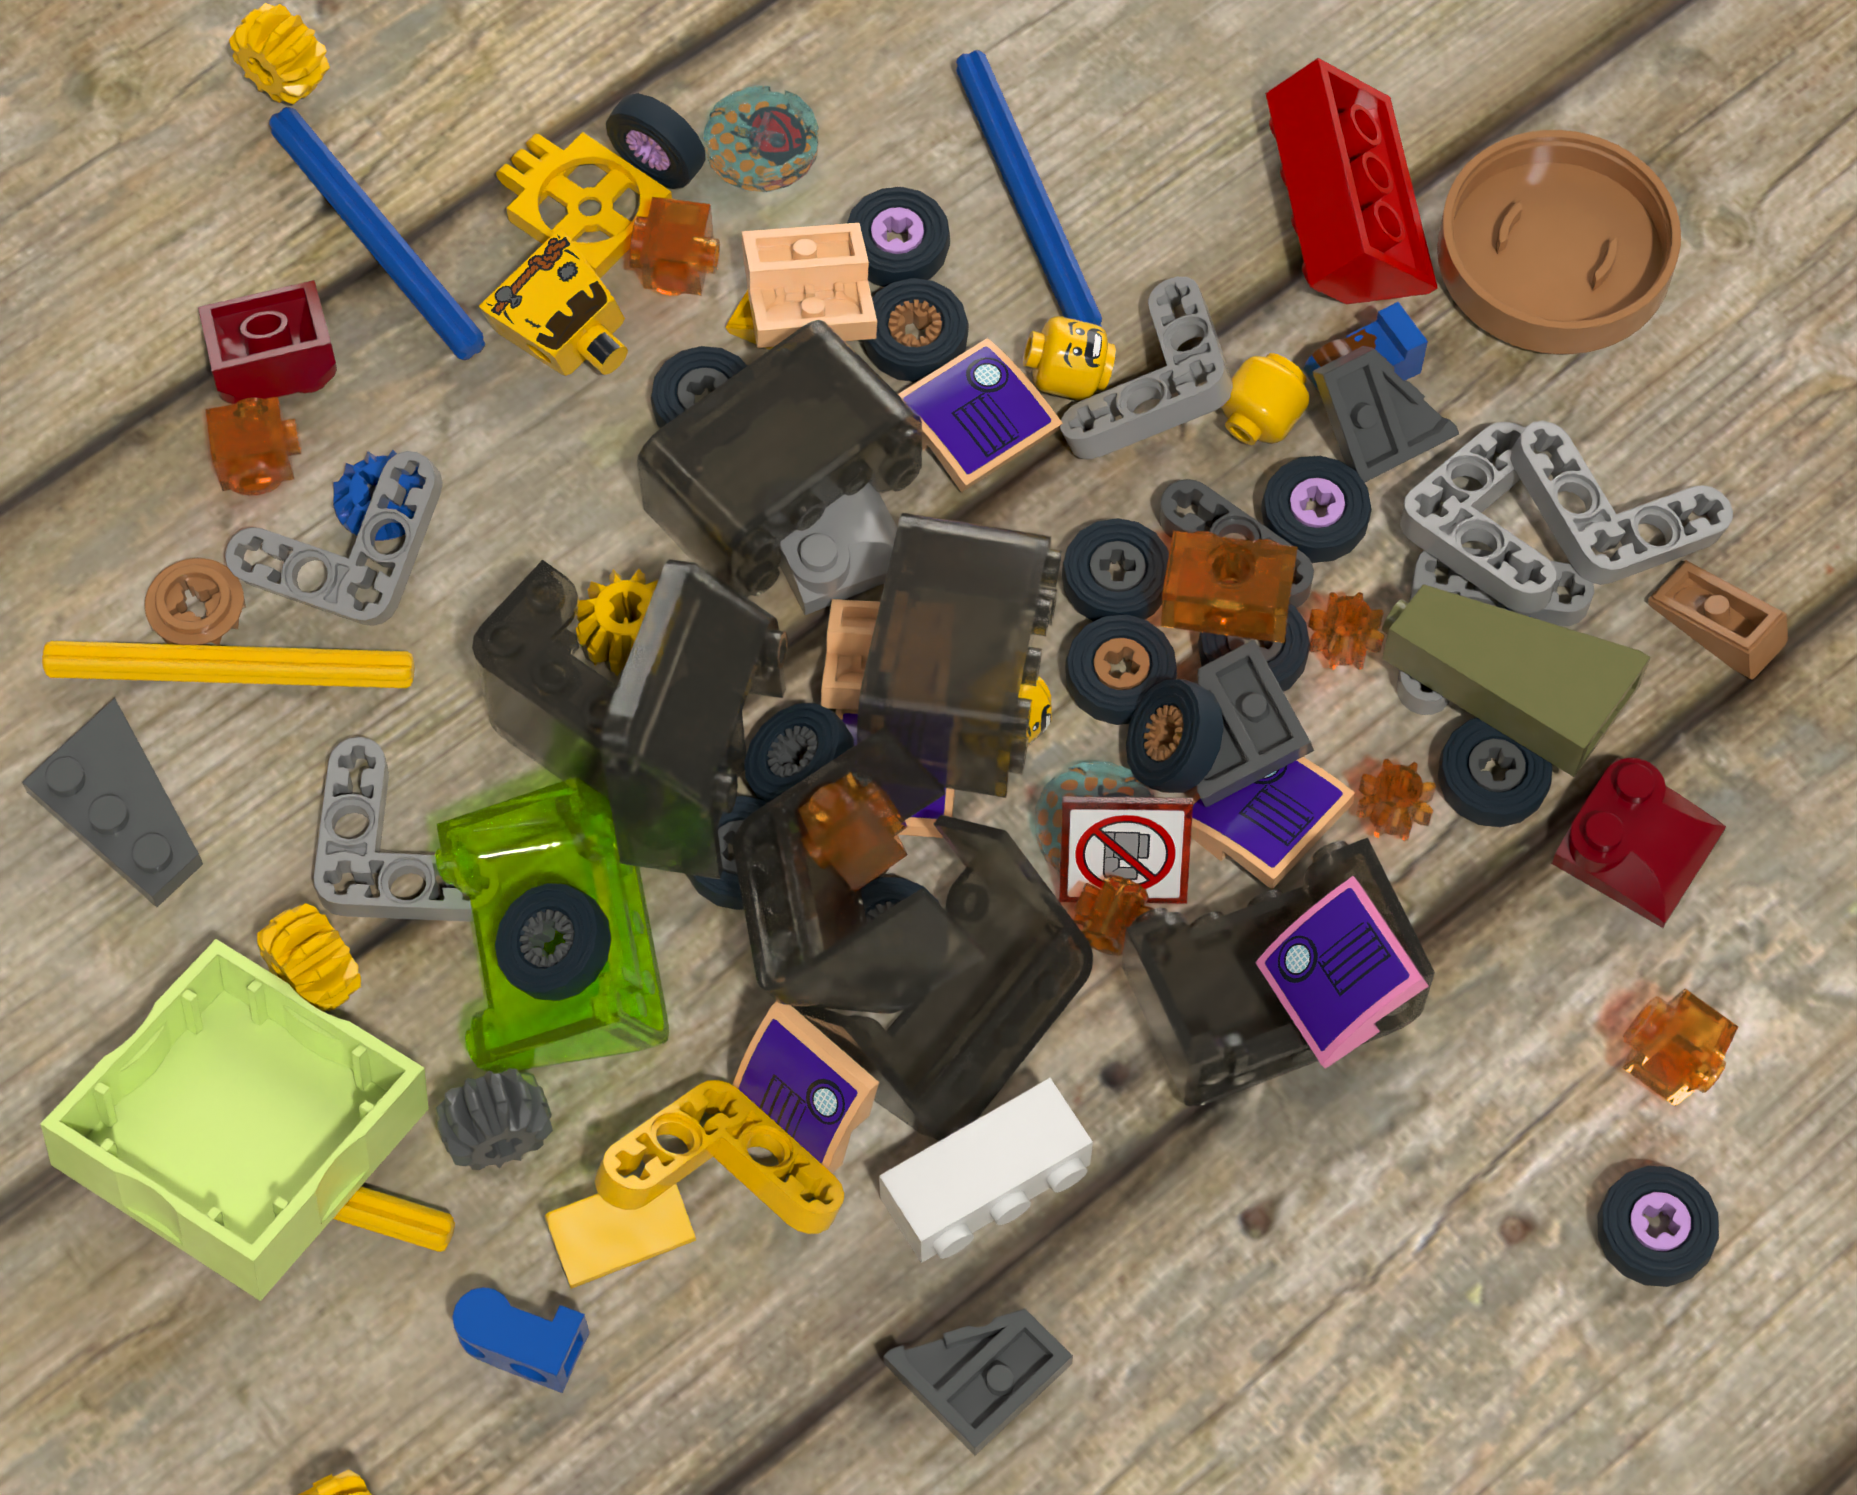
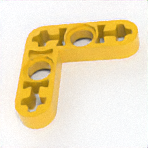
(726, 1139)

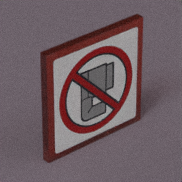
(1128, 839)

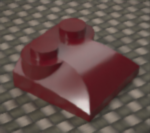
(268, 343)
(1638, 840)

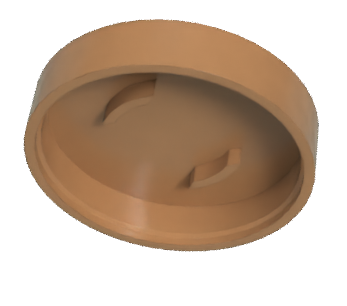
(1558, 241)

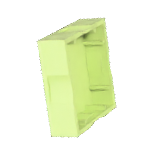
(236, 1119)

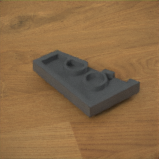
(116, 805)

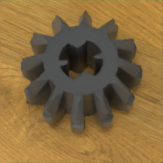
(494, 1119)

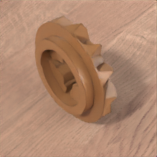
(208, 582)

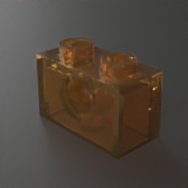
(1201, 602)

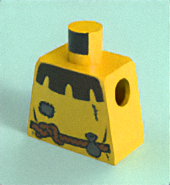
(558, 310)

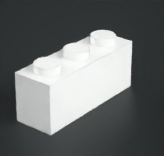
(986, 1172)

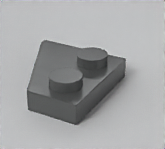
(1257, 722)
(982, 1375)

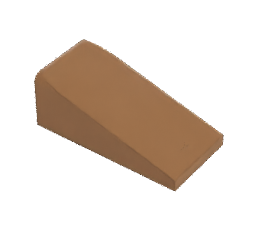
(1722, 618)

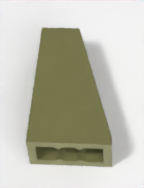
(1515, 672)

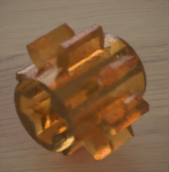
(1346, 630)
(1394, 782)
(1108, 912)

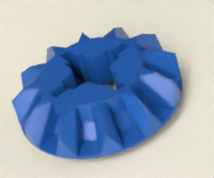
(353, 495)

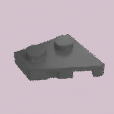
(1377, 413)

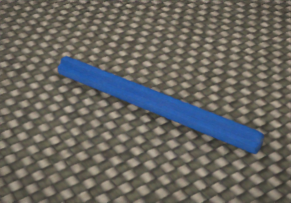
(1026, 189)
(377, 233)

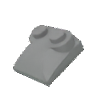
(841, 551)

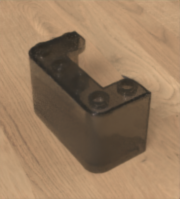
(775, 454)
(959, 648)
(541, 692)
(1211, 1001)

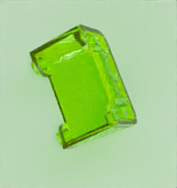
(567, 839)

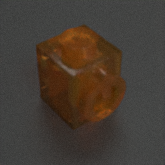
(675, 246)
(252, 445)
(853, 830)
(1678, 1046)

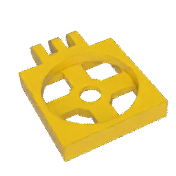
(549, 178)

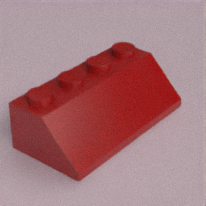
(1349, 187)

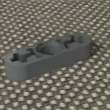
(1229, 520)

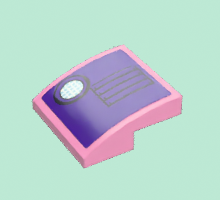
(1340, 972)

